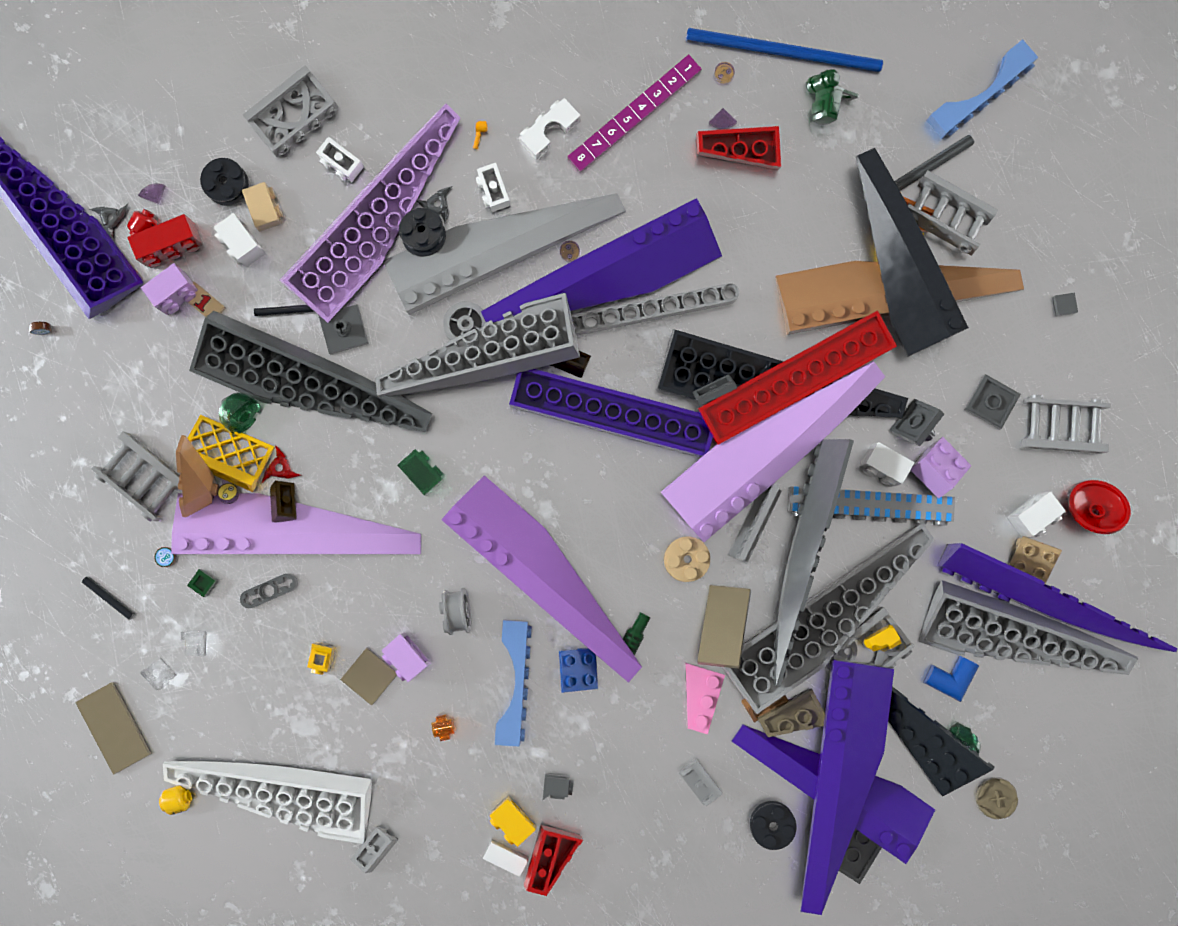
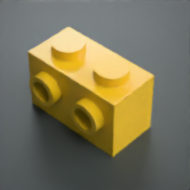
(512, 822)

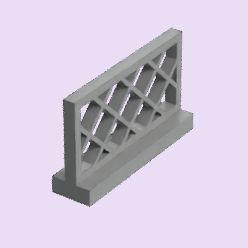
(754, 524)

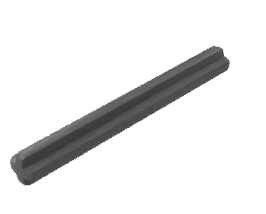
(934, 162)

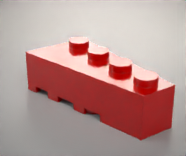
(745, 145)

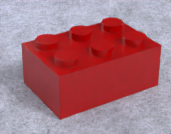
(165, 241)

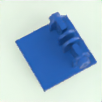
(578, 670)

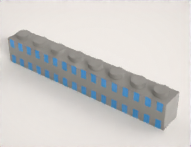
(884, 505)

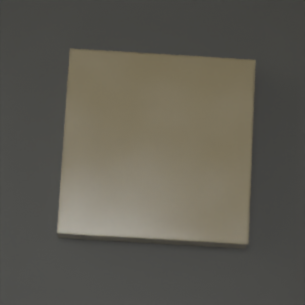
(369, 676)

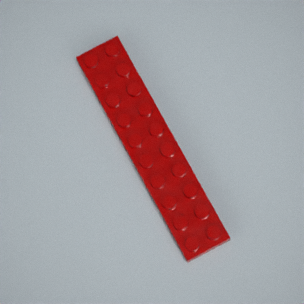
(797, 377)

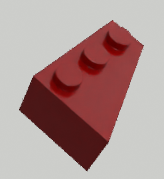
(549, 857)

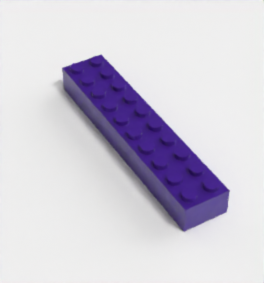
(611, 411)

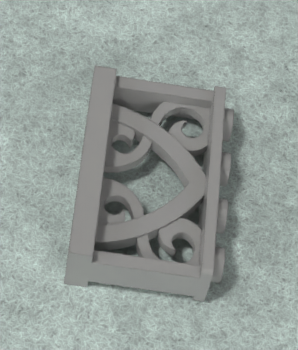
(283, 92)
(873, 624)

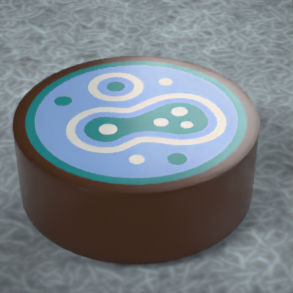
(40, 328)
(164, 557)

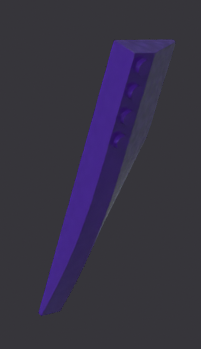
(66, 236)
(626, 266)
(1036, 595)
(847, 767)

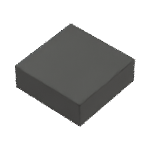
(1065, 304)

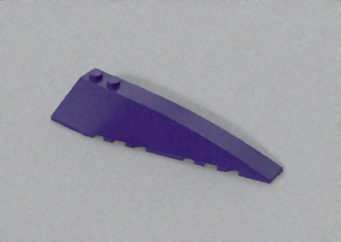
(890, 813)

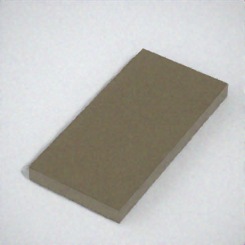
(724, 626)
(113, 728)

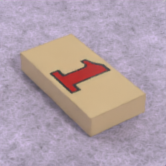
(205, 302)

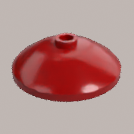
(1101, 499)

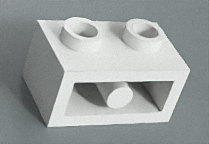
(339, 159)
(493, 186)

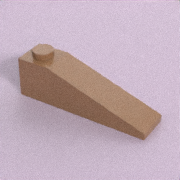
(195, 479)

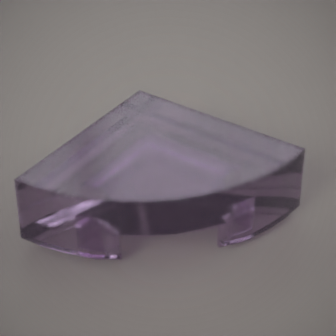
(722, 120)
(152, 192)

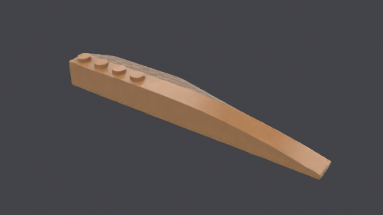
(855, 290)

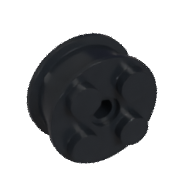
(215, 175)
(422, 232)
(775, 837)

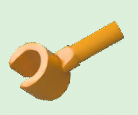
(481, 126)

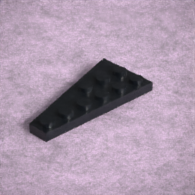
(934, 747)

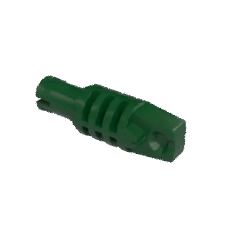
(634, 635)

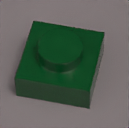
(202, 583)

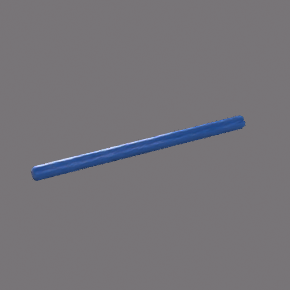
(784, 49)

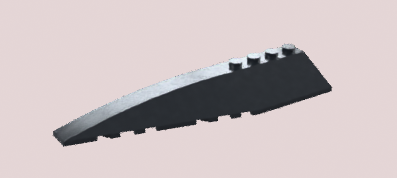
(697, 361)

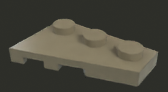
(794, 715)

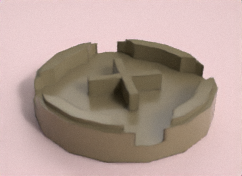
(996, 798)

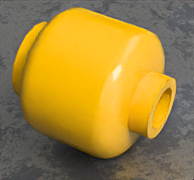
(175, 800)

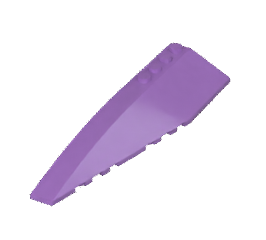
(538, 567)

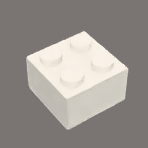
(239, 240)
(886, 464)
(1036, 515)

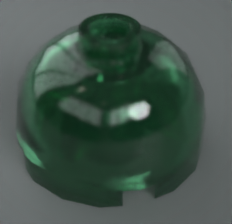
(237, 412)

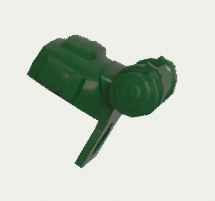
(827, 96)

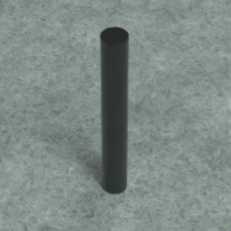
(282, 310)
(108, 598)

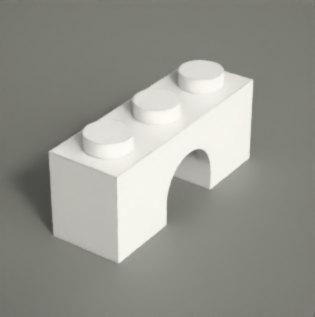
(560, 115)

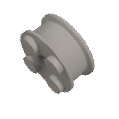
(460, 314)
(456, 611)

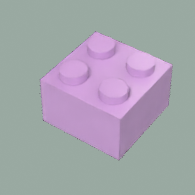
(170, 289)
(940, 467)
(405, 657)

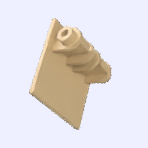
(1035, 558)

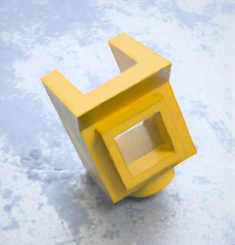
(320, 658)

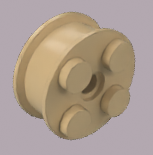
(698, 555)

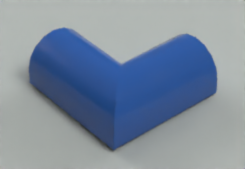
(952, 684)

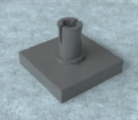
(344, 330)
(917, 422)

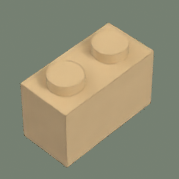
(262, 206)

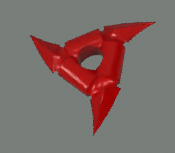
(280, 459)

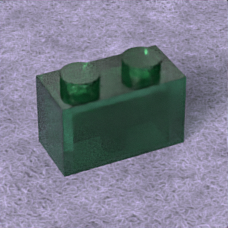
(420, 472)

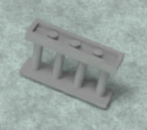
(960, 199)
(1054, 442)
(144, 456)

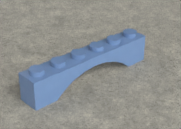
(951, 114)
(515, 640)

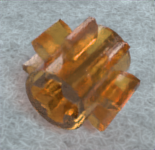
(443, 727)

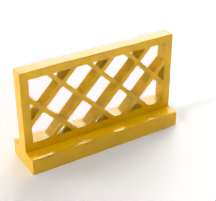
(222, 470)

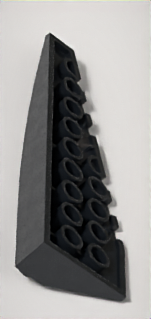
(913, 283)

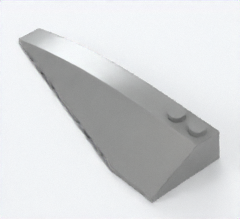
(519, 343)
(986, 626)

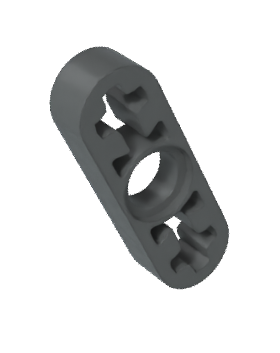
(280, 579)

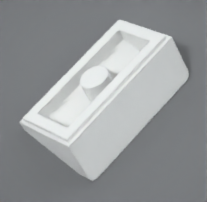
(505, 858)

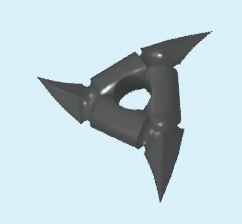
(442, 209)
(104, 212)

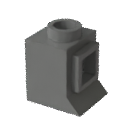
(557, 787)

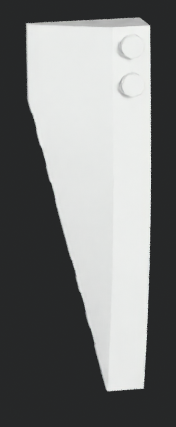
(312, 799)

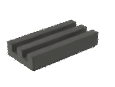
(714, 390)

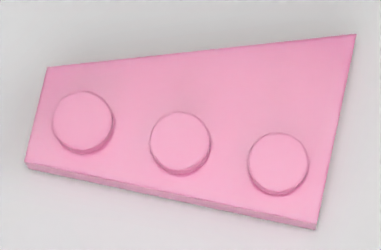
(702, 696)

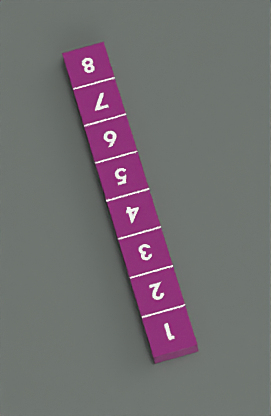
(634, 113)

